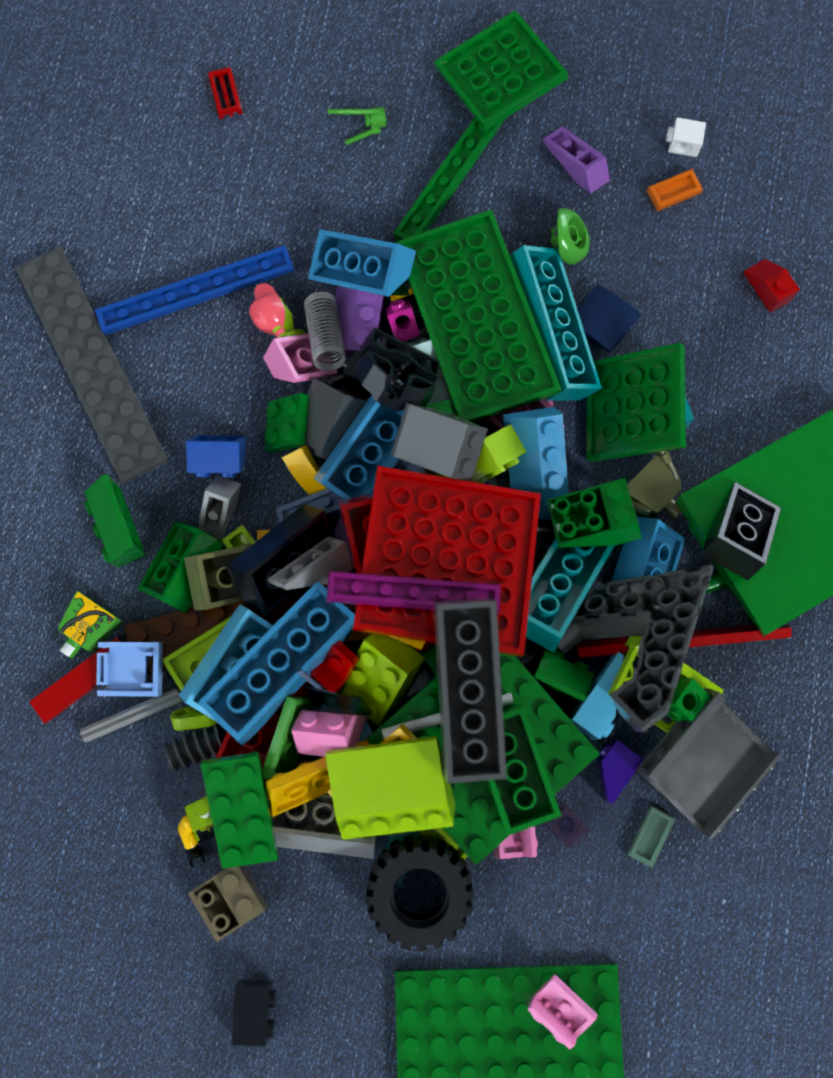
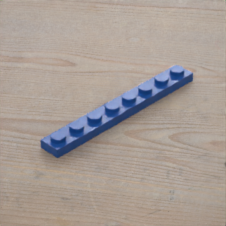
(194, 290)

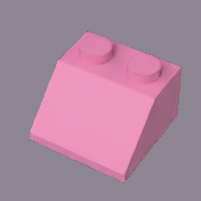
(325, 731)

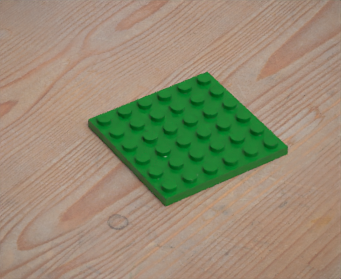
(559, 742)

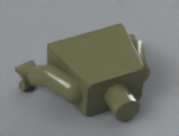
(656, 487)

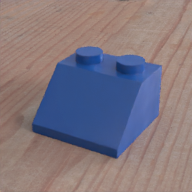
(216, 454)

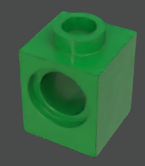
(687, 700)

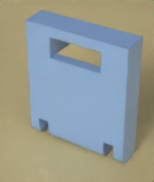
(126, 669)

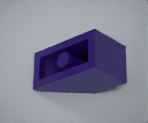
(616, 768)

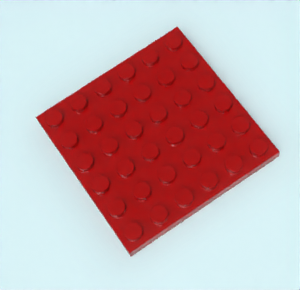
(450, 533)

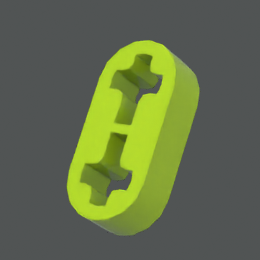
(190, 718)

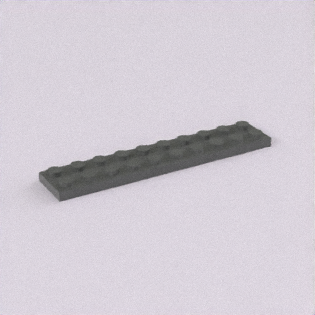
(92, 365)

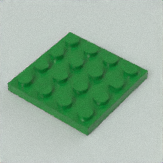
(501, 70)
(638, 404)

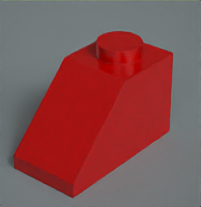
(772, 284)

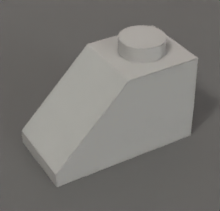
(218, 506)

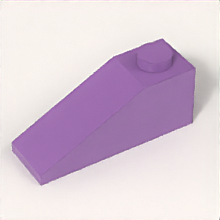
(579, 159)

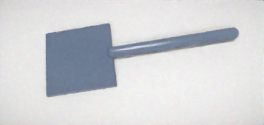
(317, 687)

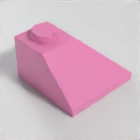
(292, 359)

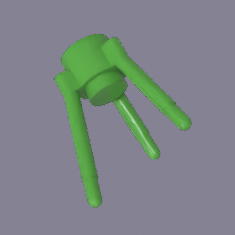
(373, 117)

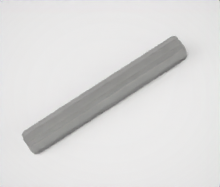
(130, 715)

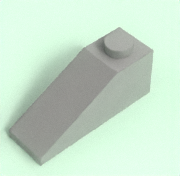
(314, 565)

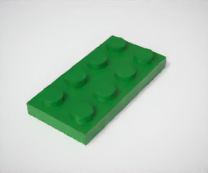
(239, 810)

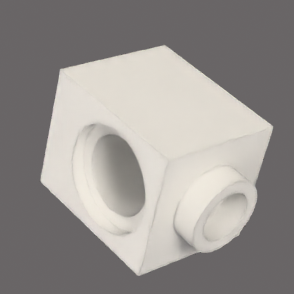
(686, 137)

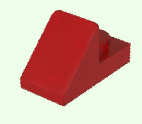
(336, 667)

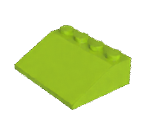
(390, 788)

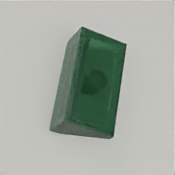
(339, 704)

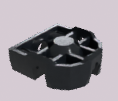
(382, 365)

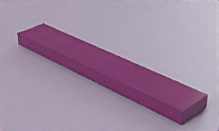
(403, 591)

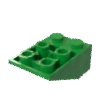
(595, 516)

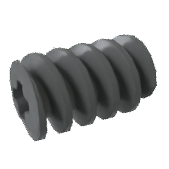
(193, 748)

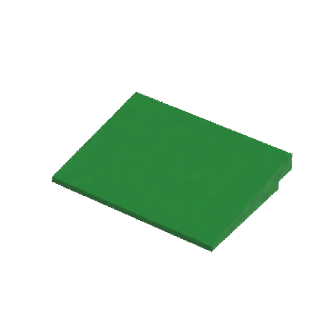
(799, 565)

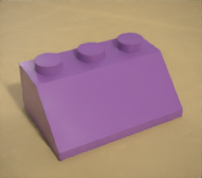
(357, 316)

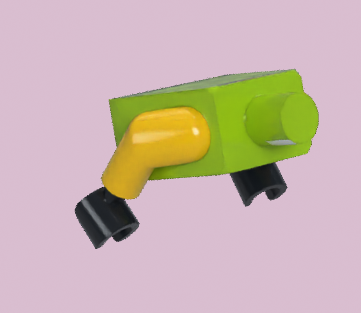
(196, 828)

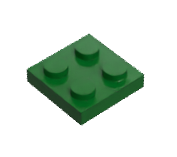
(286, 423)

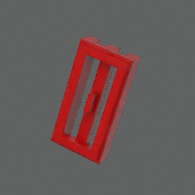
(229, 110)

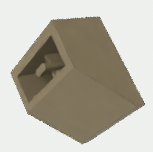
(228, 901)

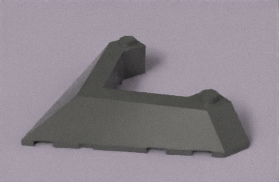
(660, 611)

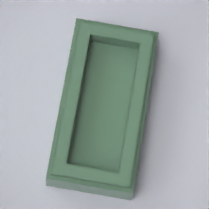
(651, 836)

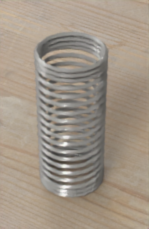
(316, 351)

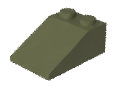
(210, 579)

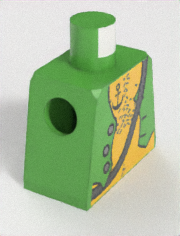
(86, 625)

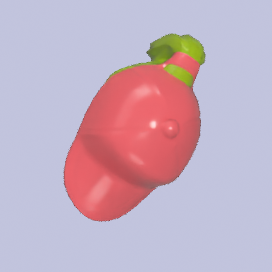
(271, 313)

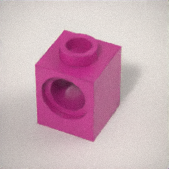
(404, 330)

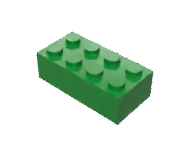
(526, 794)

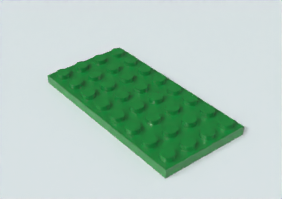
(479, 318)
(482, 1027)

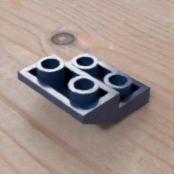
(606, 318)

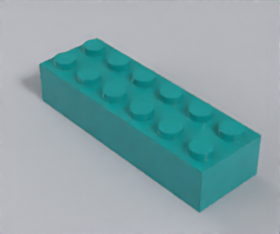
(557, 320)
(560, 590)

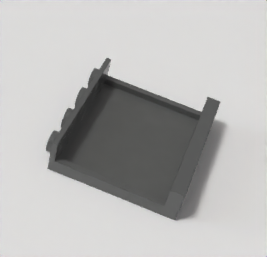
(708, 765)

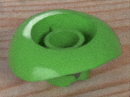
(570, 237)

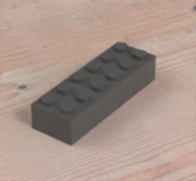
(470, 690)

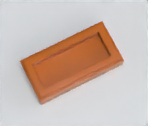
(674, 190)

